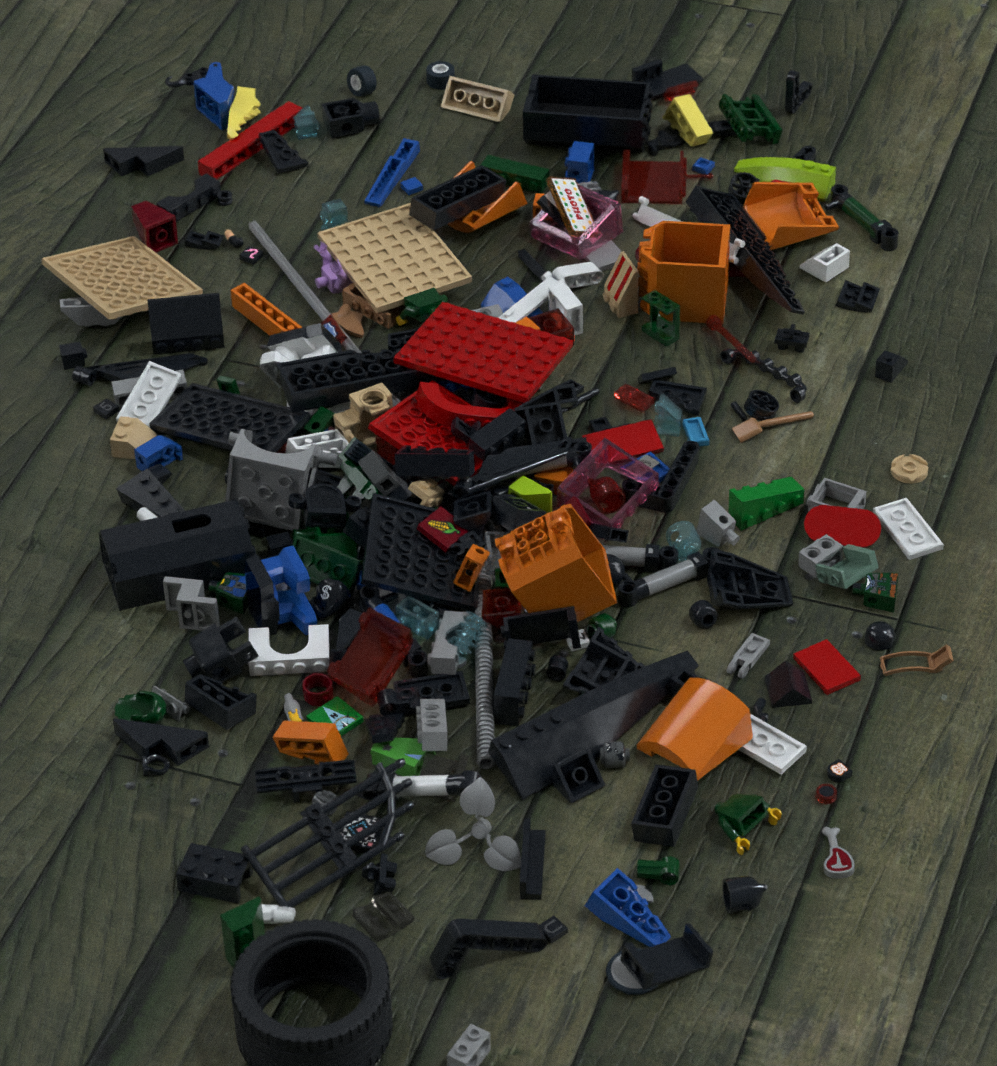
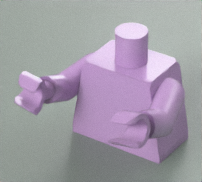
(332, 272)

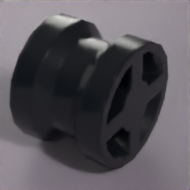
(557, 668)

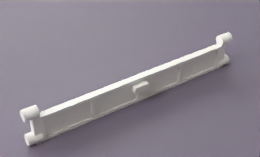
(651, 217)
(531, 300)

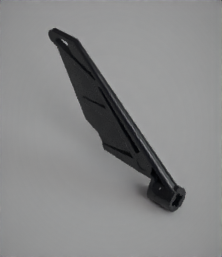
(135, 368)
(510, 464)

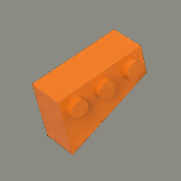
(310, 740)

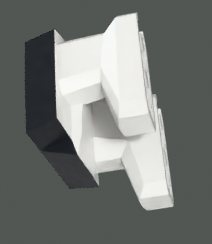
(297, 345)

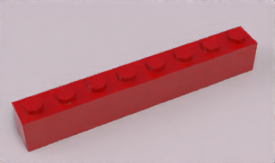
(247, 142)

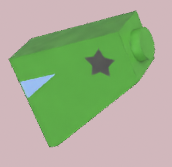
(399, 748)

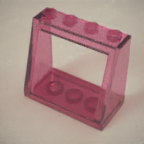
(602, 230)
(613, 457)

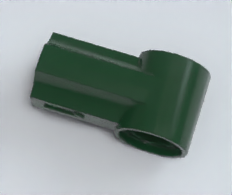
(666, 870)

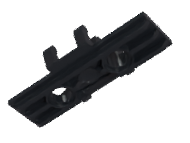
(305, 777)

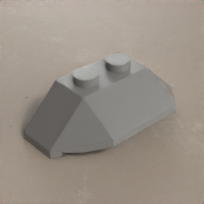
(84, 313)

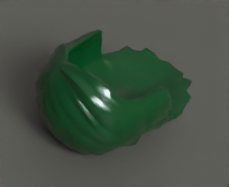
(141, 707)

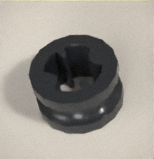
(224, 198)

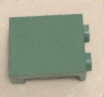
(852, 568)

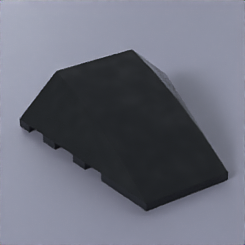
(600, 664)

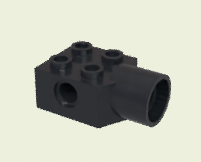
(349, 116)

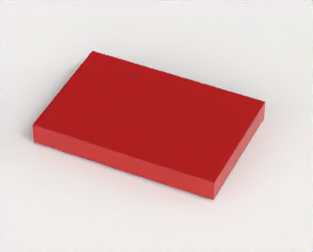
(827, 667)

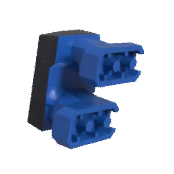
(278, 607)

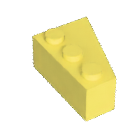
(688, 120)

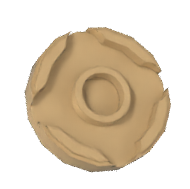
(909, 468)

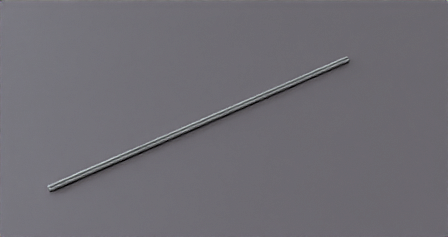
(316, 304)

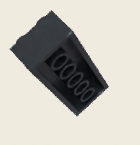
(457, 197)

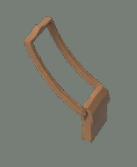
(936, 660)

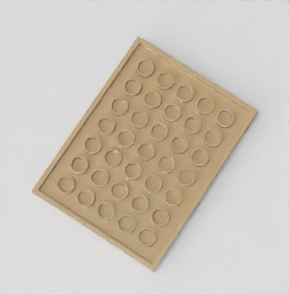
(119, 276)

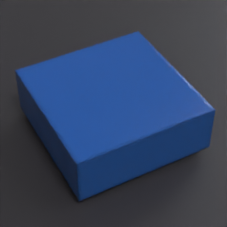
(703, 166)
(411, 186)

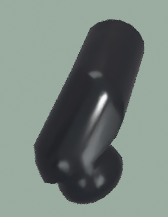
(758, 709)

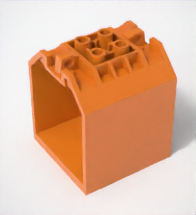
(687, 266)
(557, 565)

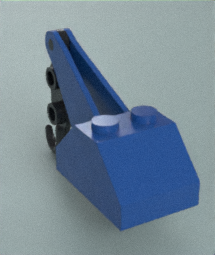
(212, 93)

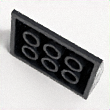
(186, 323)

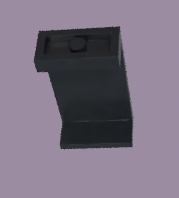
(542, 626)
(668, 959)

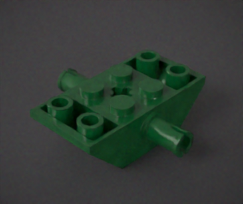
(331, 537)

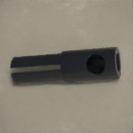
(738, 410)

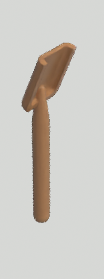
(751, 427)

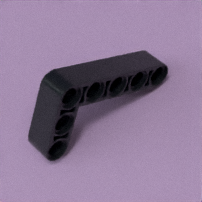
(668, 494)
(483, 935)

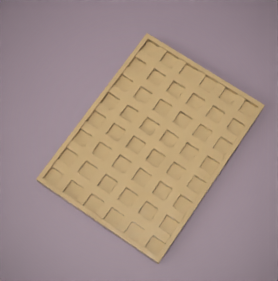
(393, 257)

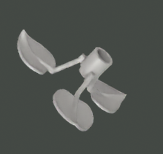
(477, 800)

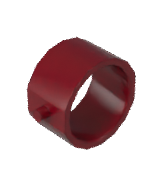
(317, 680)

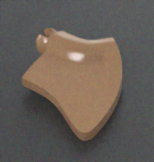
(349, 320)

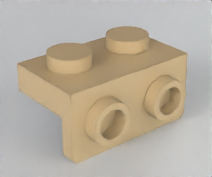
(428, 491)

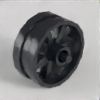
(744, 187)
(486, 399)
(761, 405)

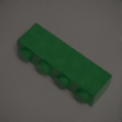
(528, 176)

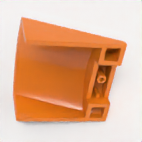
(508, 202)
(787, 212)
(699, 727)

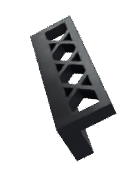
(532, 862)

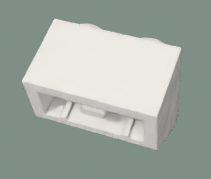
(828, 262)

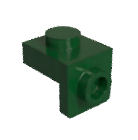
(228, 384)

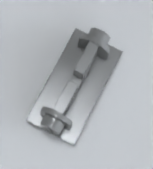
(174, 706)

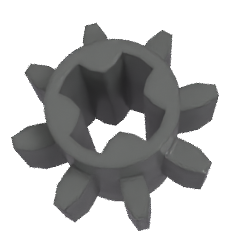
(323, 798)

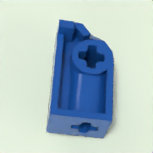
(156, 451)

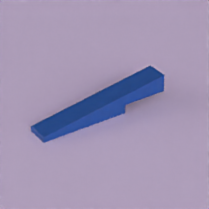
(392, 172)

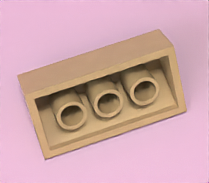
(477, 99)

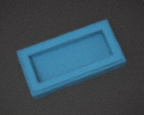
(695, 431)

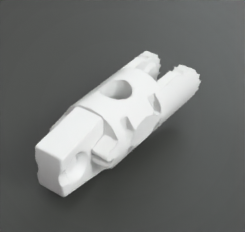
(274, 914)

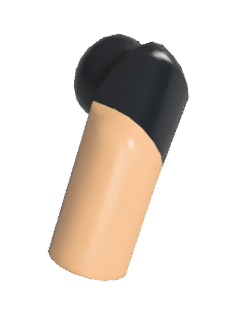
(235, 242)

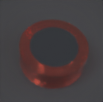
(826, 793)

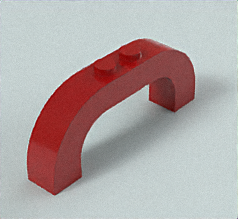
(443, 411)

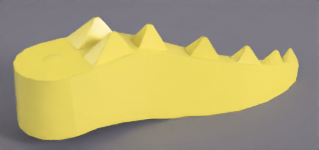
(242, 109)

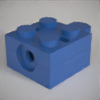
(580, 162)

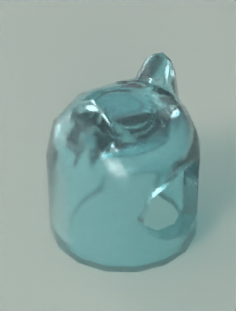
(687, 541)

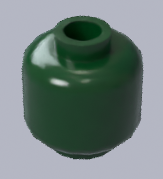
(603, 621)

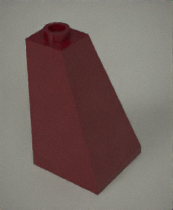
(155, 226)

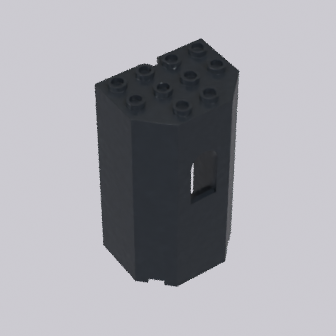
(589, 111)
(180, 545)

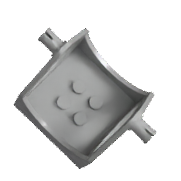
(266, 479)

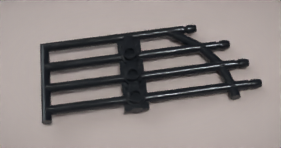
(331, 839)

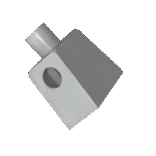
(717, 525)

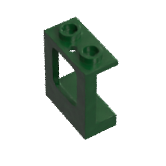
(659, 327)

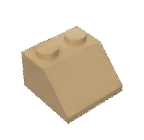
(128, 436)

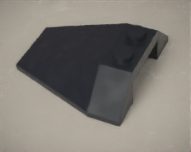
(744, 584)

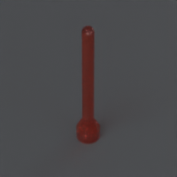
(715, 324)

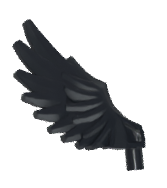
(666, 138)

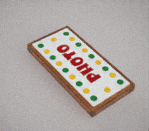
(570, 204)

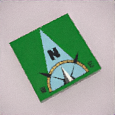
(337, 712)

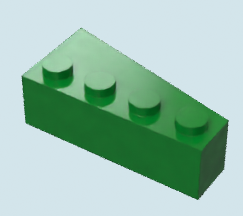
(764, 501)

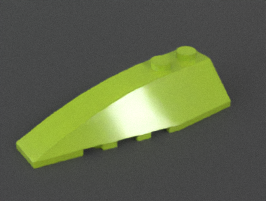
(791, 170)

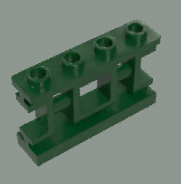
(761, 123)

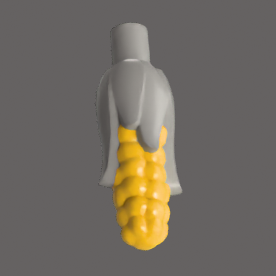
(292, 708)

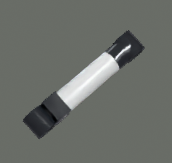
(425, 785)

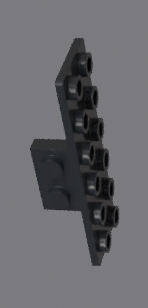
(661, 80)

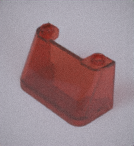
(372, 656)

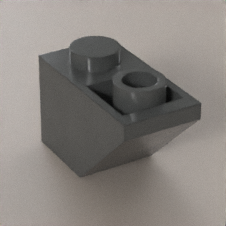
(379, 473)

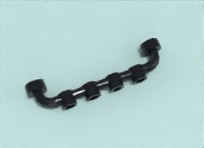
(796, 394)

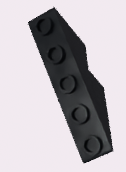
(146, 159)
(155, 739)

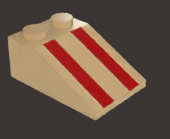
(622, 287)

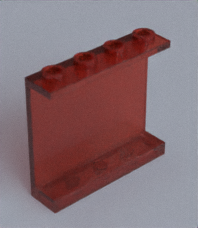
(653, 180)

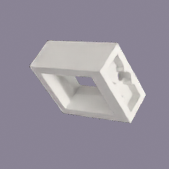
(567, 303)

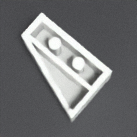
(331, 442)

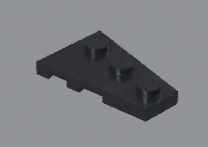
(685, 396)

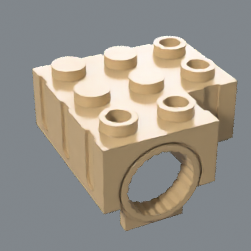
(364, 408)

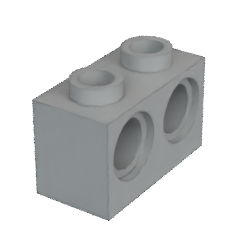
(822, 551)
(470, 1048)

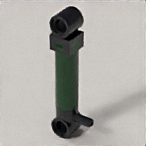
(879, 230)

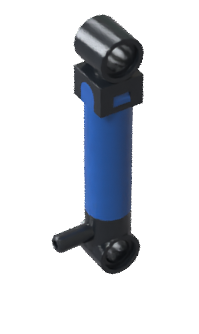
(416, 658)

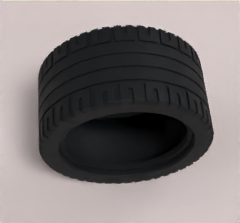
(306, 954)

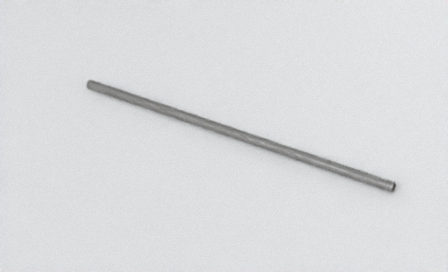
(484, 678)

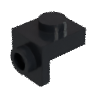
(463, 430)

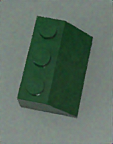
(241, 927)

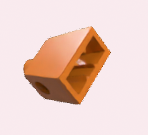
(475, 561)

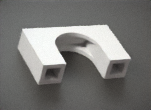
(311, 659)

